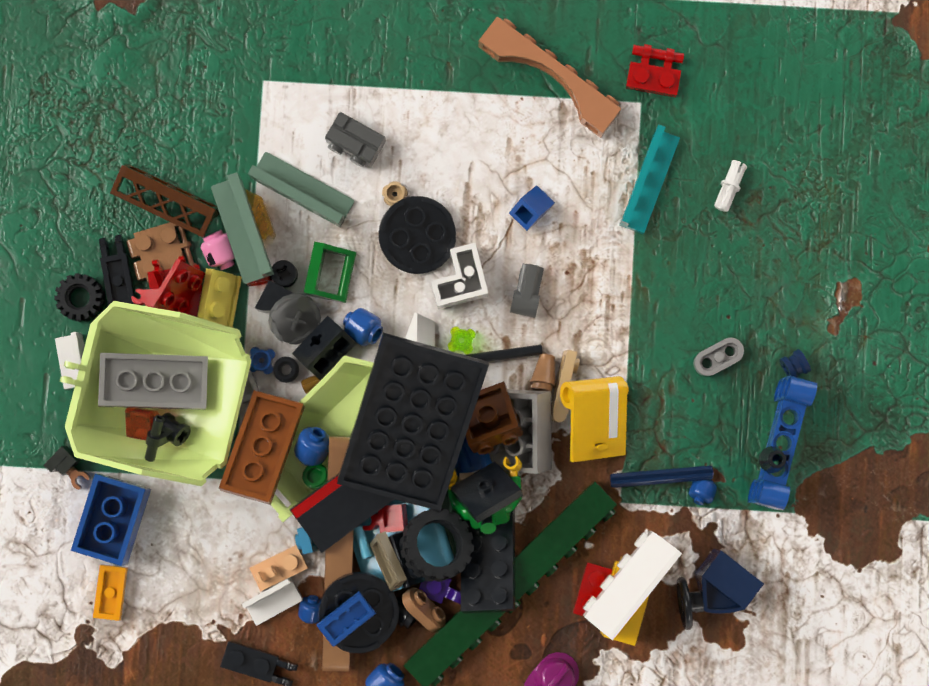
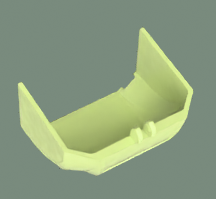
(100, 432)

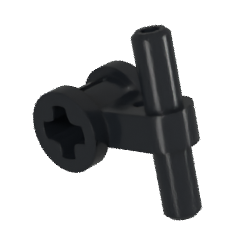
(165, 430)

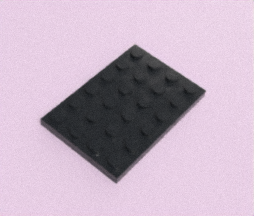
(412, 421)

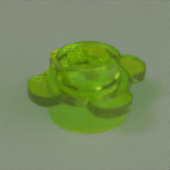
(458, 333)

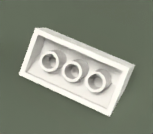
(631, 584)

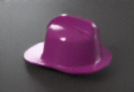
(554, 670)

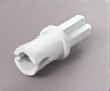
(730, 186)

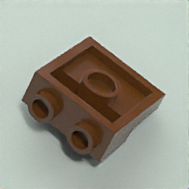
(493, 420)

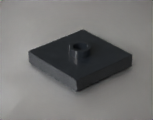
(486, 491)

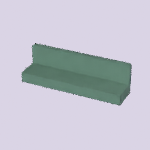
(301, 189)
(242, 229)

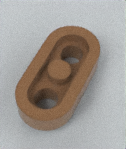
(423, 609)

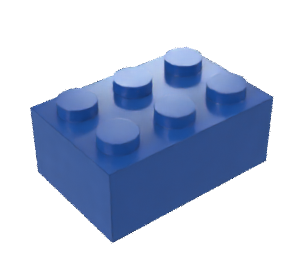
(110, 519)

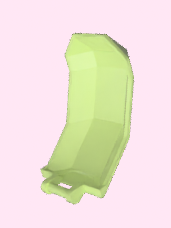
(332, 407)

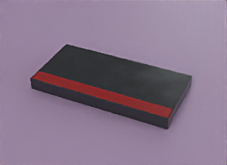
(335, 511)

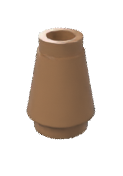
(544, 373)

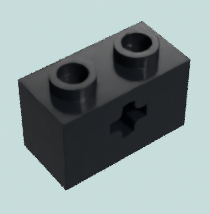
(324, 348)

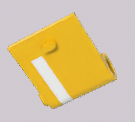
(596, 417)

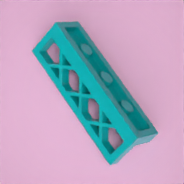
(649, 180)

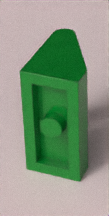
(315, 269)

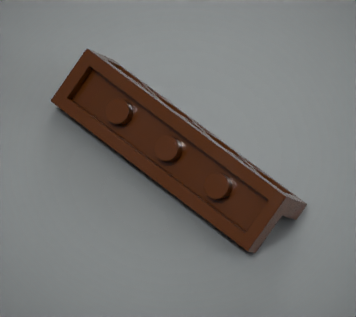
(169, 191)

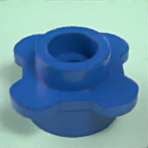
(267, 355)

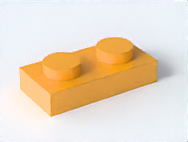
(110, 592)

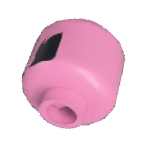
(218, 250)

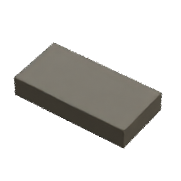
(388, 561)

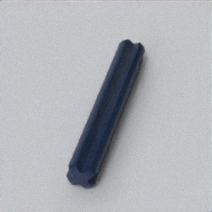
(661, 476)

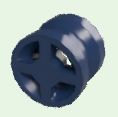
(795, 364)

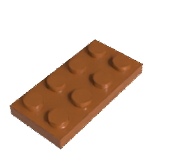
(262, 447)

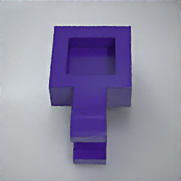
(438, 590)

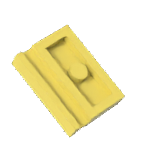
(219, 297)

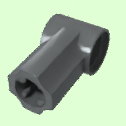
(526, 296)

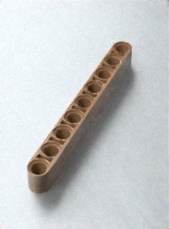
(337, 560)

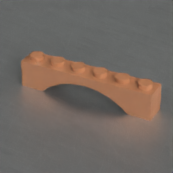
(508, 45)

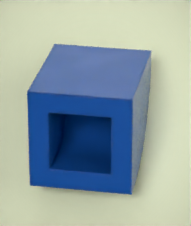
(531, 207)

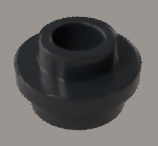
(277, 369)

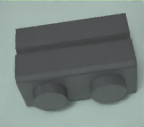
(355, 140)

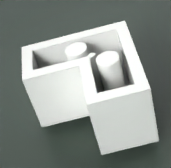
(466, 284)

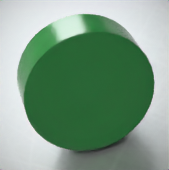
(315, 476)

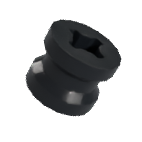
(283, 277)

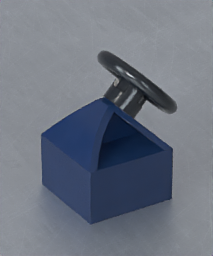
(721, 588)

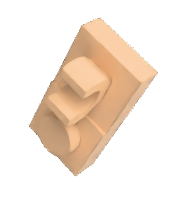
(278, 568)

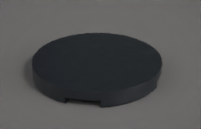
(417, 234)
(380, 598)

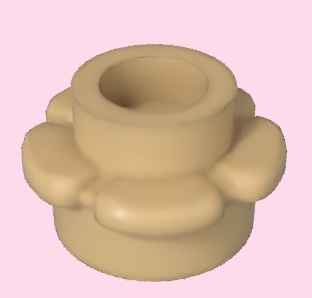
(392, 187)

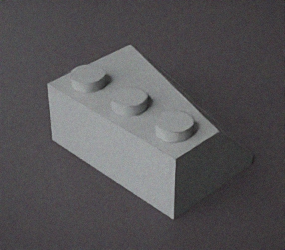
(535, 444)

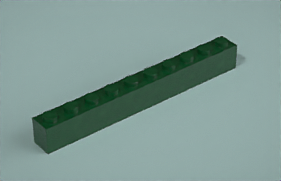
(531, 564)

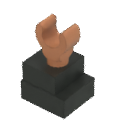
(65, 462)

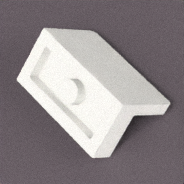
(70, 349)
(273, 601)

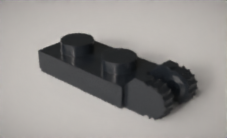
(116, 272)
(256, 663)

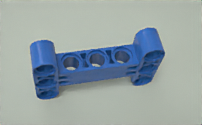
(792, 395)

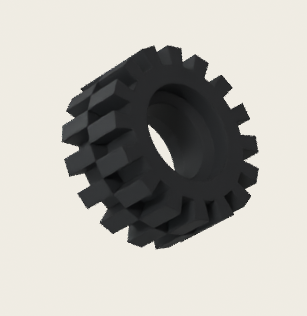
(64, 297)

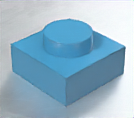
(304, 542)

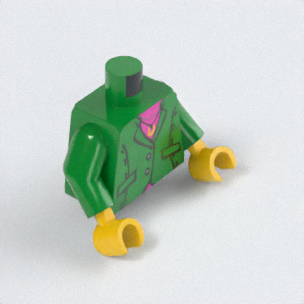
(502, 516)

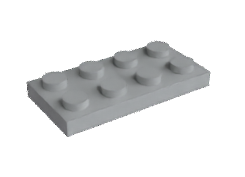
(153, 381)

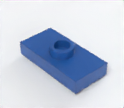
(346, 619)

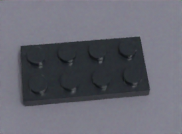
(490, 575)

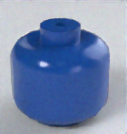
(702, 491)
(309, 609)

